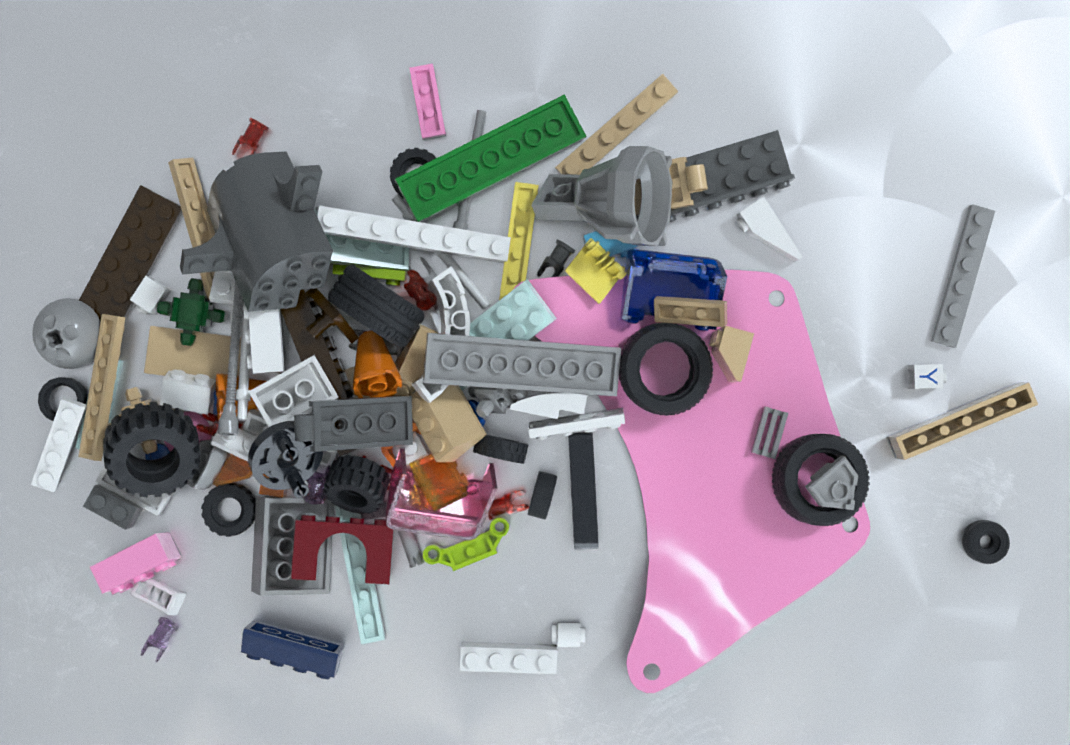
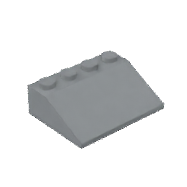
(275, 542)

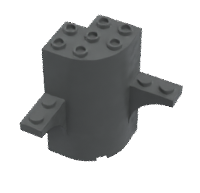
(265, 231)

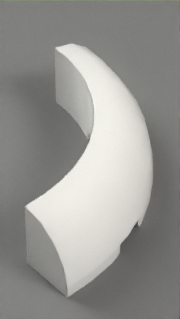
(454, 320)

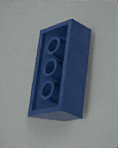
(292, 649)

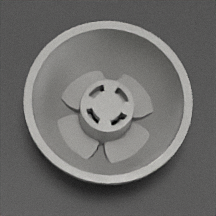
(66, 333)

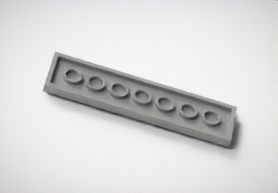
(521, 364)

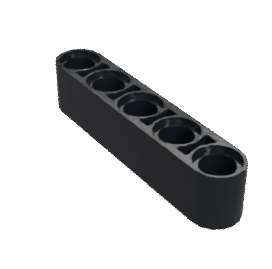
(583, 491)

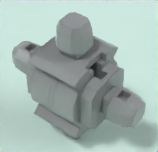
(495, 399)

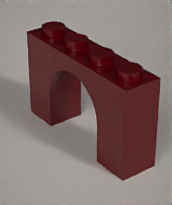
(312, 533)

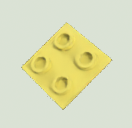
(595, 270)

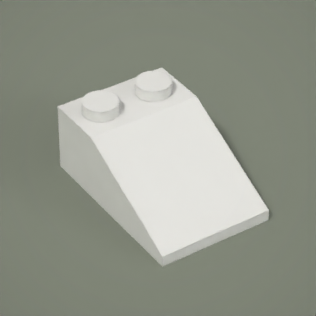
(291, 392)

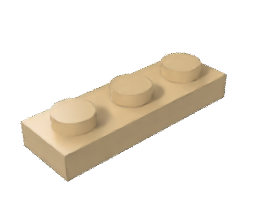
(690, 311)

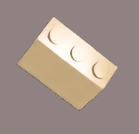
(731, 351)
(447, 423)

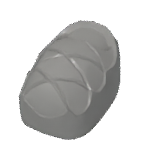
(211, 463)

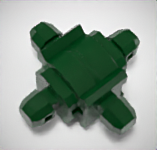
(191, 312)

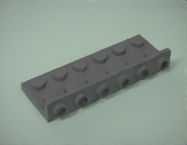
(739, 171)

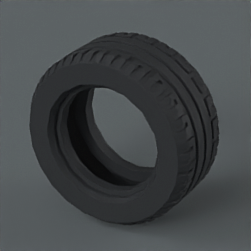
(376, 306)
(699, 373)
(786, 478)

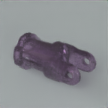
(316, 485)
(160, 637)

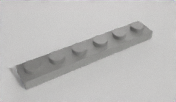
(963, 276)

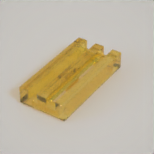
(426, 485)

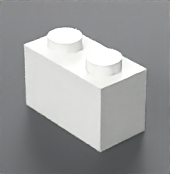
(188, 391)

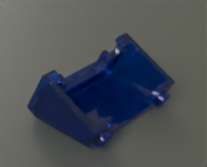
(668, 275)

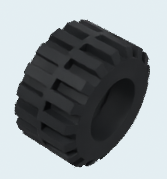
(356, 484)

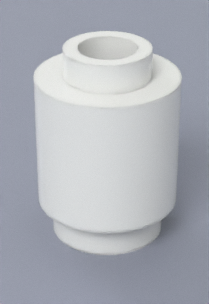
(568, 634)

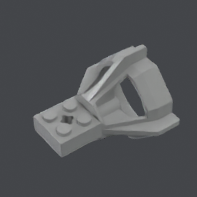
(607, 193)

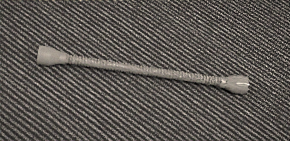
(228, 421)

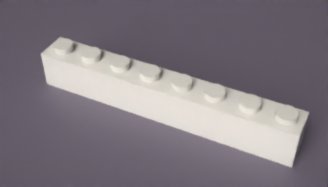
(413, 234)

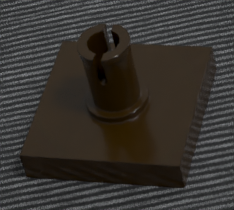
(329, 317)

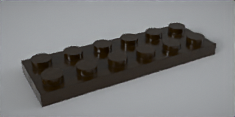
(131, 253)

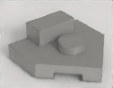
(834, 485)

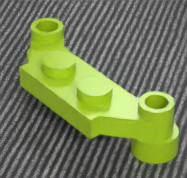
(468, 551)

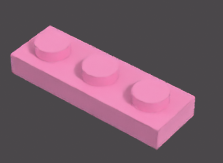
(427, 101)

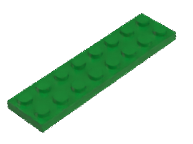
(490, 158)

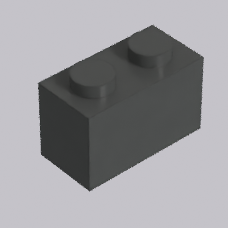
(112, 507)

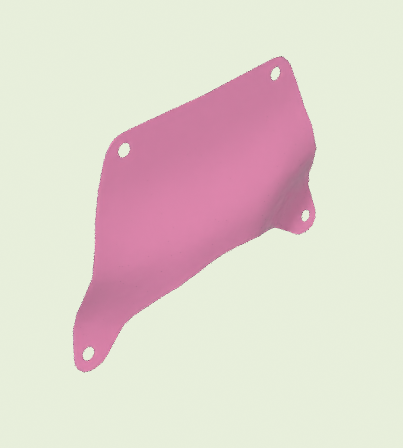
(714, 529)

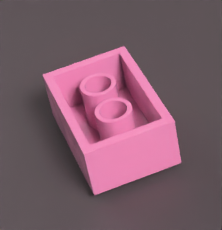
(136, 563)

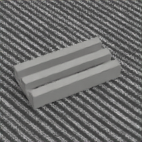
(775, 413)

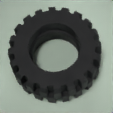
(156, 475)

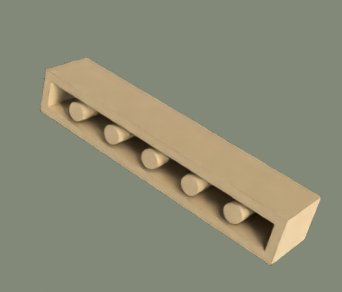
(963, 420)

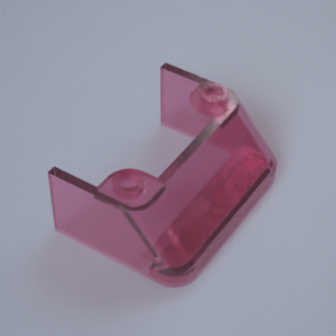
(411, 512)

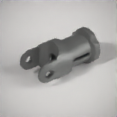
(556, 258)

